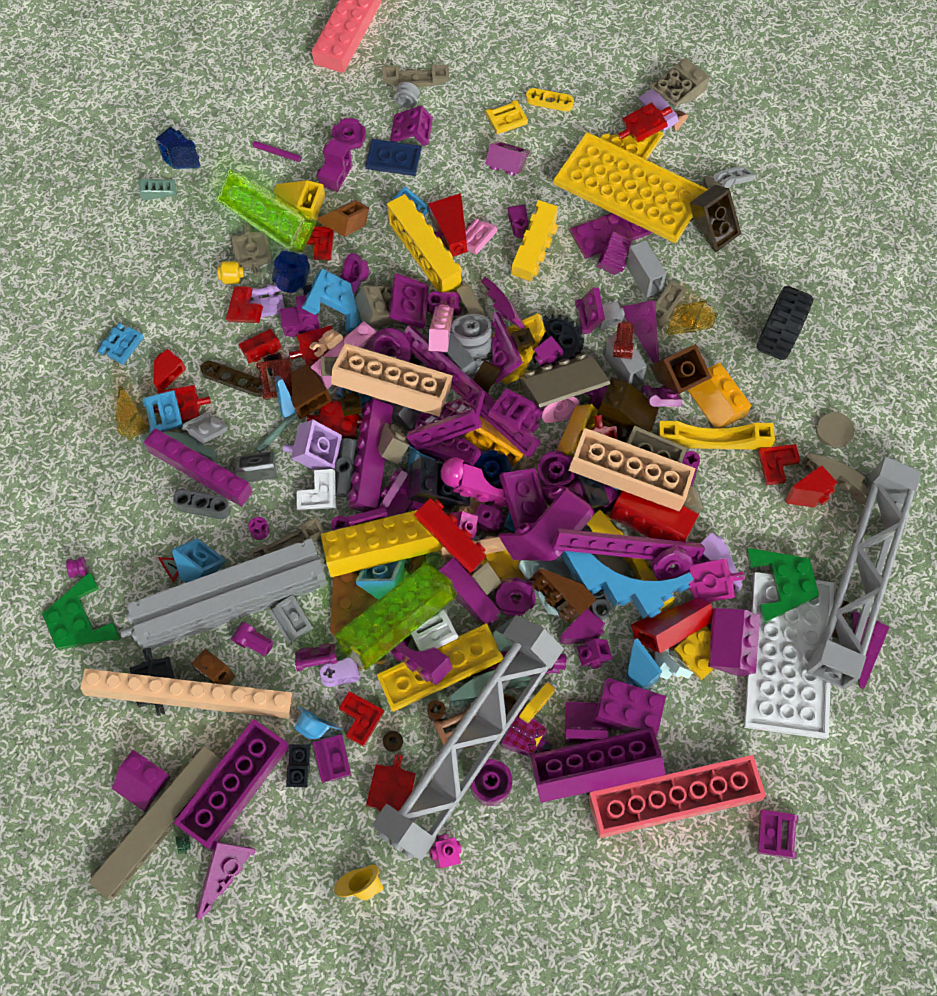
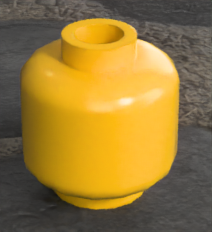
(230, 272)

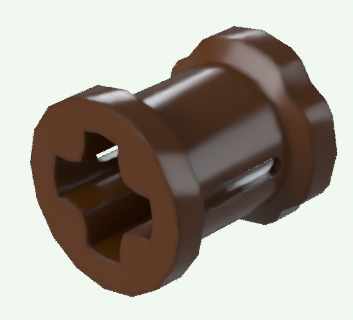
(439, 705)

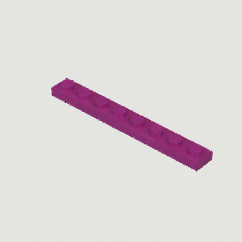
(620, 545)

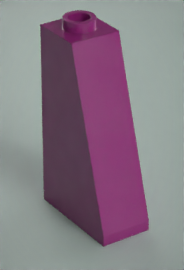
(470, 594)

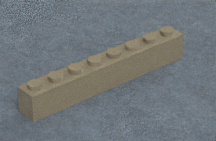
(154, 826)

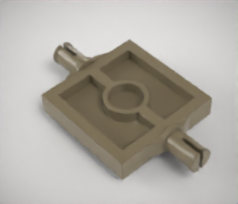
(252, 249)

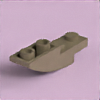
(847, 478)

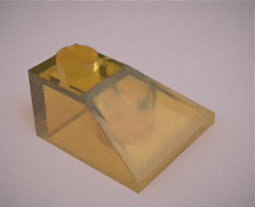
(692, 318)
(128, 417)

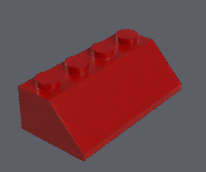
(653, 518)
(449, 535)

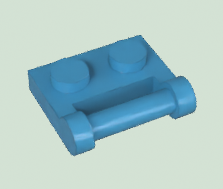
(168, 411)

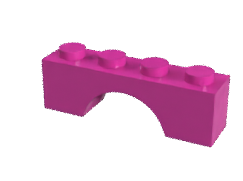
(475, 485)

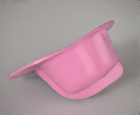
(559, 410)

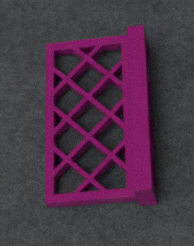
(445, 427)

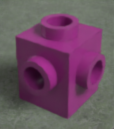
(490, 518)
(594, 653)

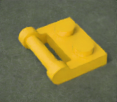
(508, 120)

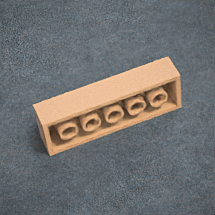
(391, 379)
(632, 469)

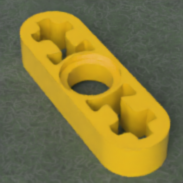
(549, 94)
(537, 702)

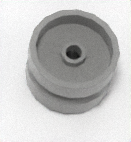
(474, 334)

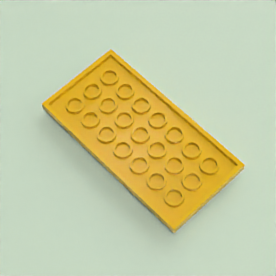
(629, 187)

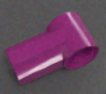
(248, 637)

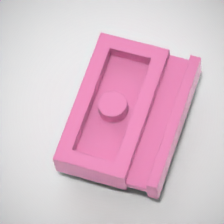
(478, 235)

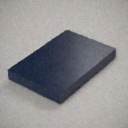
(393, 157)

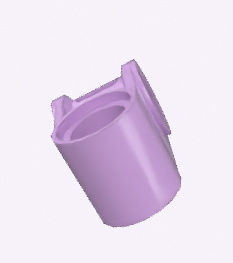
(342, 672)

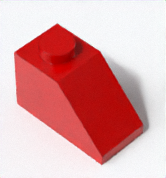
(166, 369)

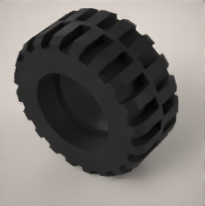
(785, 322)

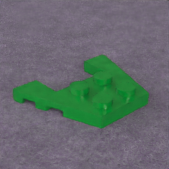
(792, 580)
(69, 621)

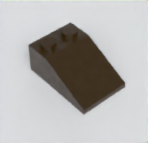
(716, 216)
(627, 406)

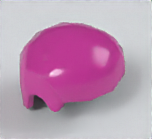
(452, 471)

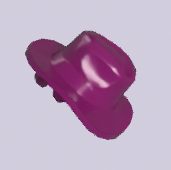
(390, 343)

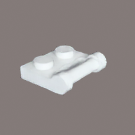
(436, 635)

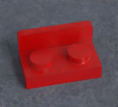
(260, 346)

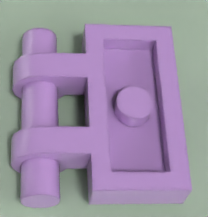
(270, 304)

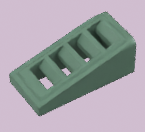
(156, 183)

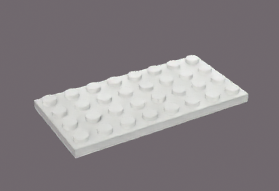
(781, 692)

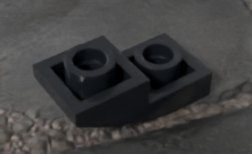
(298, 765)

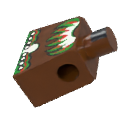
(211, 668)

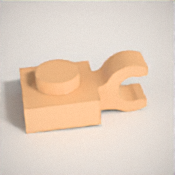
(328, 341)

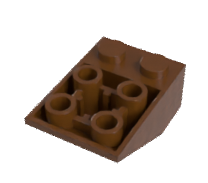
(563, 594)

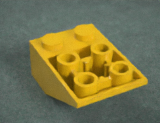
(303, 195)

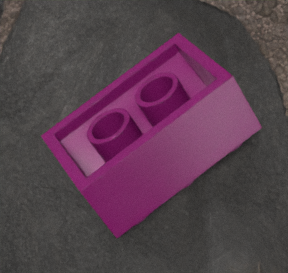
(734, 641)

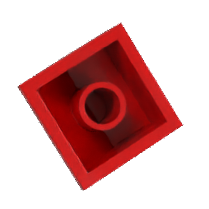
(812, 489)

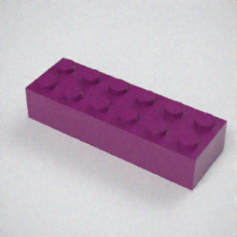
(597, 765)
(232, 784)

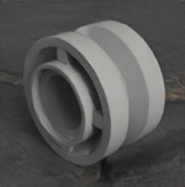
(406, 95)

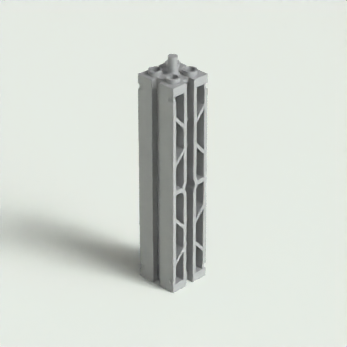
(225, 596)

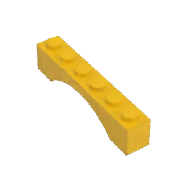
(743, 437)
(603, 524)

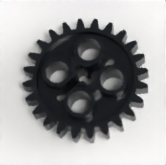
(567, 334)

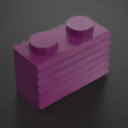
(614, 253)

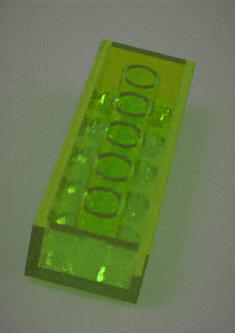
(266, 211)
(395, 616)

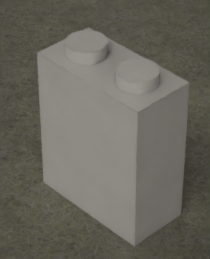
(645, 269)
(627, 370)

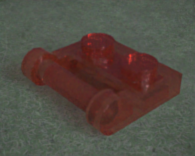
(279, 367)

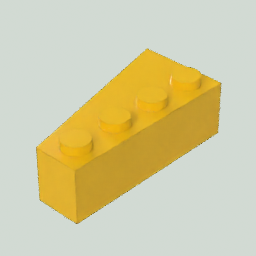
(536, 241)

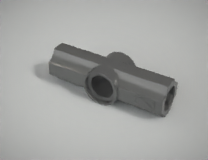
(346, 457)

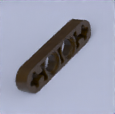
(234, 378)

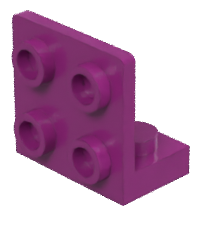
(411, 123)
(580, 725)

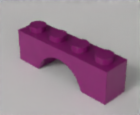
(430, 664)

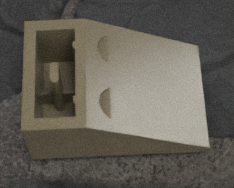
(682, 83)
(374, 305)

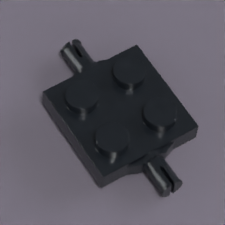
(156, 668)

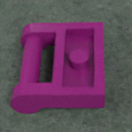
(594, 310)
(661, 396)
(505, 407)
(315, 656)
(771, 832)

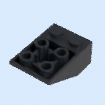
(426, 483)

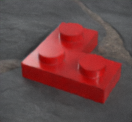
(323, 241)
(241, 309)
(773, 460)
(365, 715)

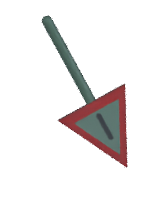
(170, 567)

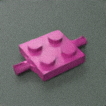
(713, 580)

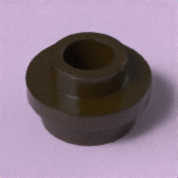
(393, 747)

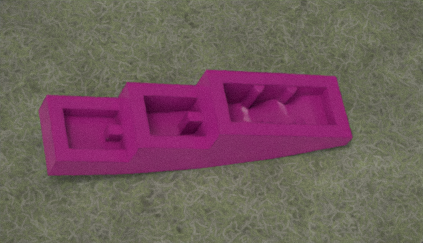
(502, 303)

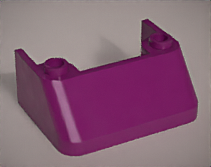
(535, 539)

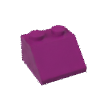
(506, 157)
(139, 780)

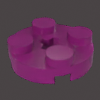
(350, 125)
(675, 556)
(515, 586)

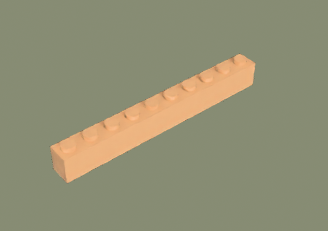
(186, 693)

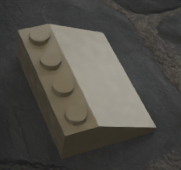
(563, 380)

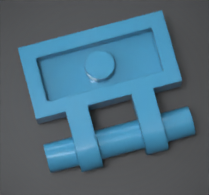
(124, 346)

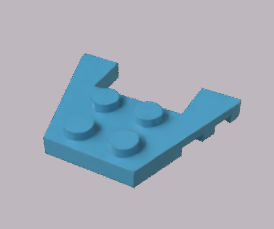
(335, 294)

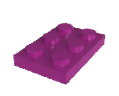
(408, 301)
(523, 496)

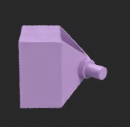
(315, 446)

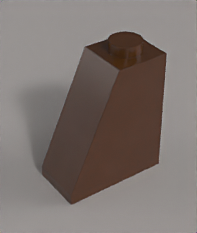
(308, 392)

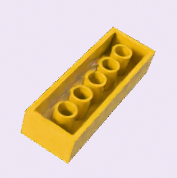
(424, 245)
(376, 543)

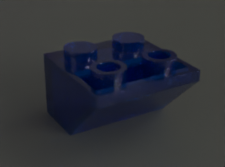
(177, 150)

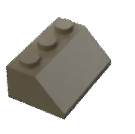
(656, 444)

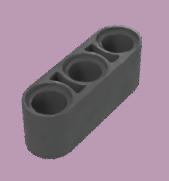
(460, 356)
(196, 498)

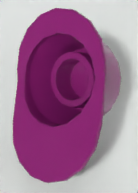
(355, 270)

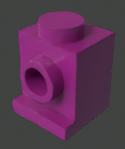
(547, 351)

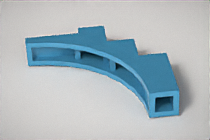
(646, 595)

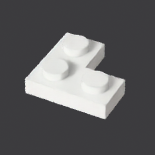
(322, 496)

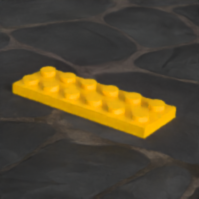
(467, 656)

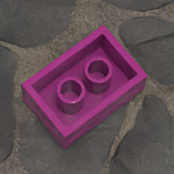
(628, 707)

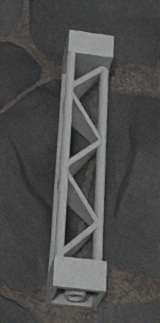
(536, 656)
(843, 663)

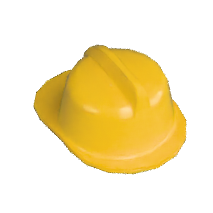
(360, 882)

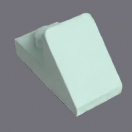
(671, 664)

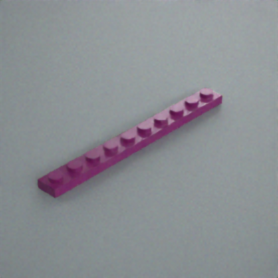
(464, 386)

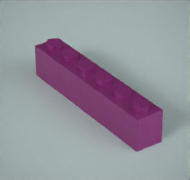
(368, 462)
(198, 467)

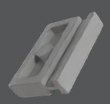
(205, 428)
(291, 619)

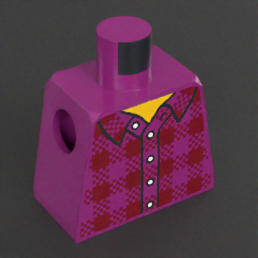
(526, 737)

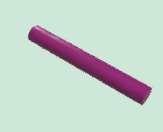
(277, 151)

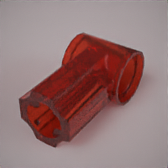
(623, 345)

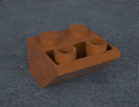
(346, 218)

